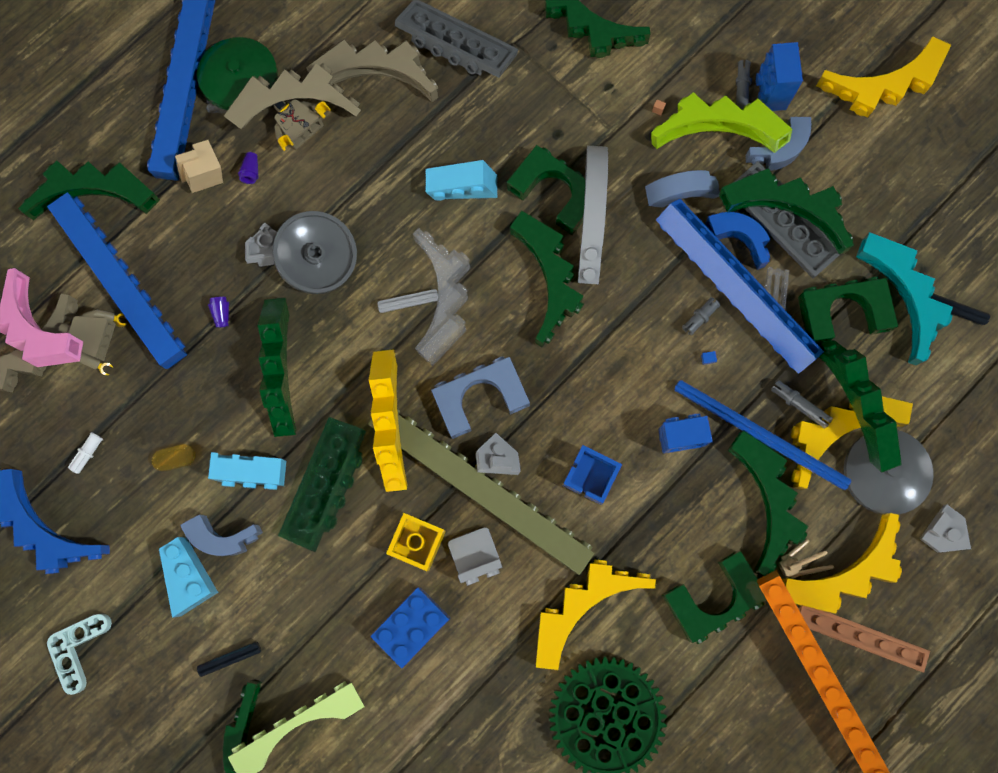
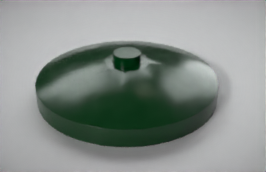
(230, 66)

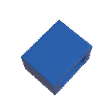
(709, 358)

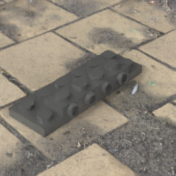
(455, 40)
(794, 233)

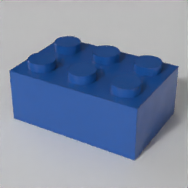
(779, 76)
(410, 627)

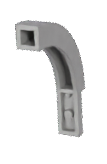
(594, 214)

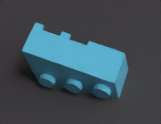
(461, 181)
(247, 471)
(184, 577)

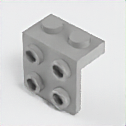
(475, 556)

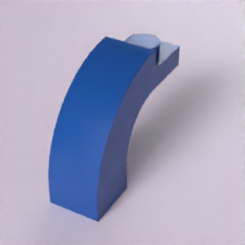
(742, 228)

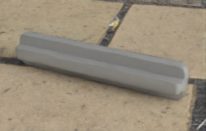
(407, 301)

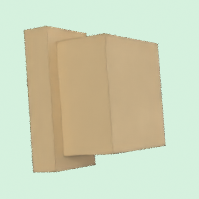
(199, 167)

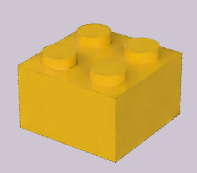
(416, 542)

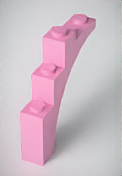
(23, 332)

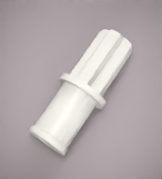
(85, 453)

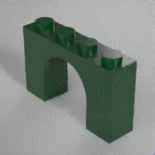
(542, 165)
(871, 295)
(745, 596)

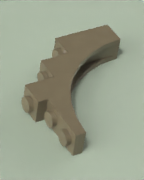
(401, 64)
(316, 85)
(13, 364)

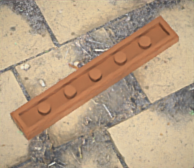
(866, 638)

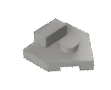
(260, 246)
(497, 457)
(947, 531)

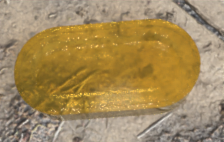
(173, 457)

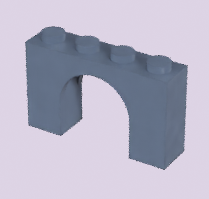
(499, 374)

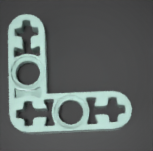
(68, 644)

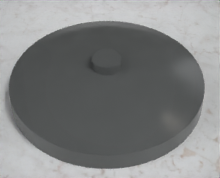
(314, 252)
(895, 489)

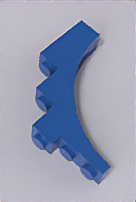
(33, 534)

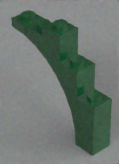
(601, 32)
(88, 181)
(794, 196)
(544, 244)
(273, 363)
(866, 399)
(777, 497)

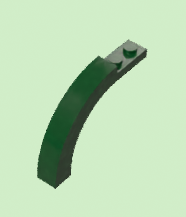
(238, 732)

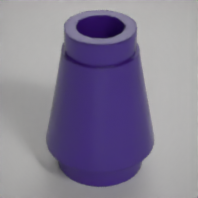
(249, 169)
(220, 311)

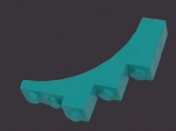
(915, 288)

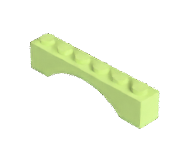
(337, 705)

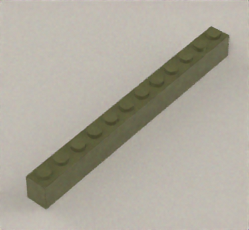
(492, 496)

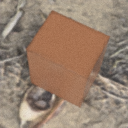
(658, 107)

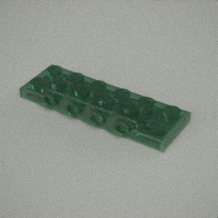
(324, 484)

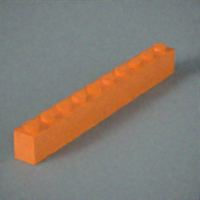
(821, 674)

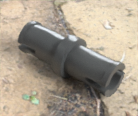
(701, 316)

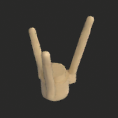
(791, 566)

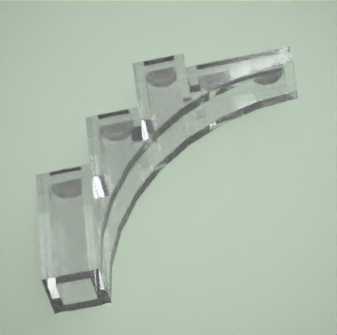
(451, 297)

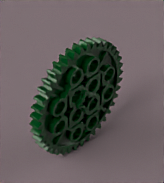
(571, 730)

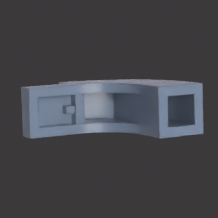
(787, 154)
(681, 186)
(203, 537)

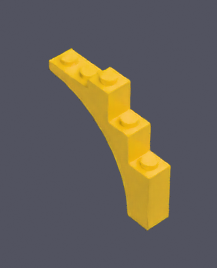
(891, 87)
(385, 420)
(816, 440)
(854, 580)
(556, 627)

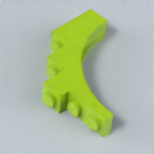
(723, 115)

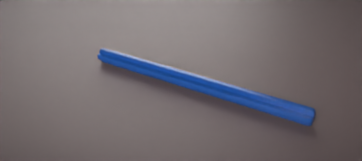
(763, 435)

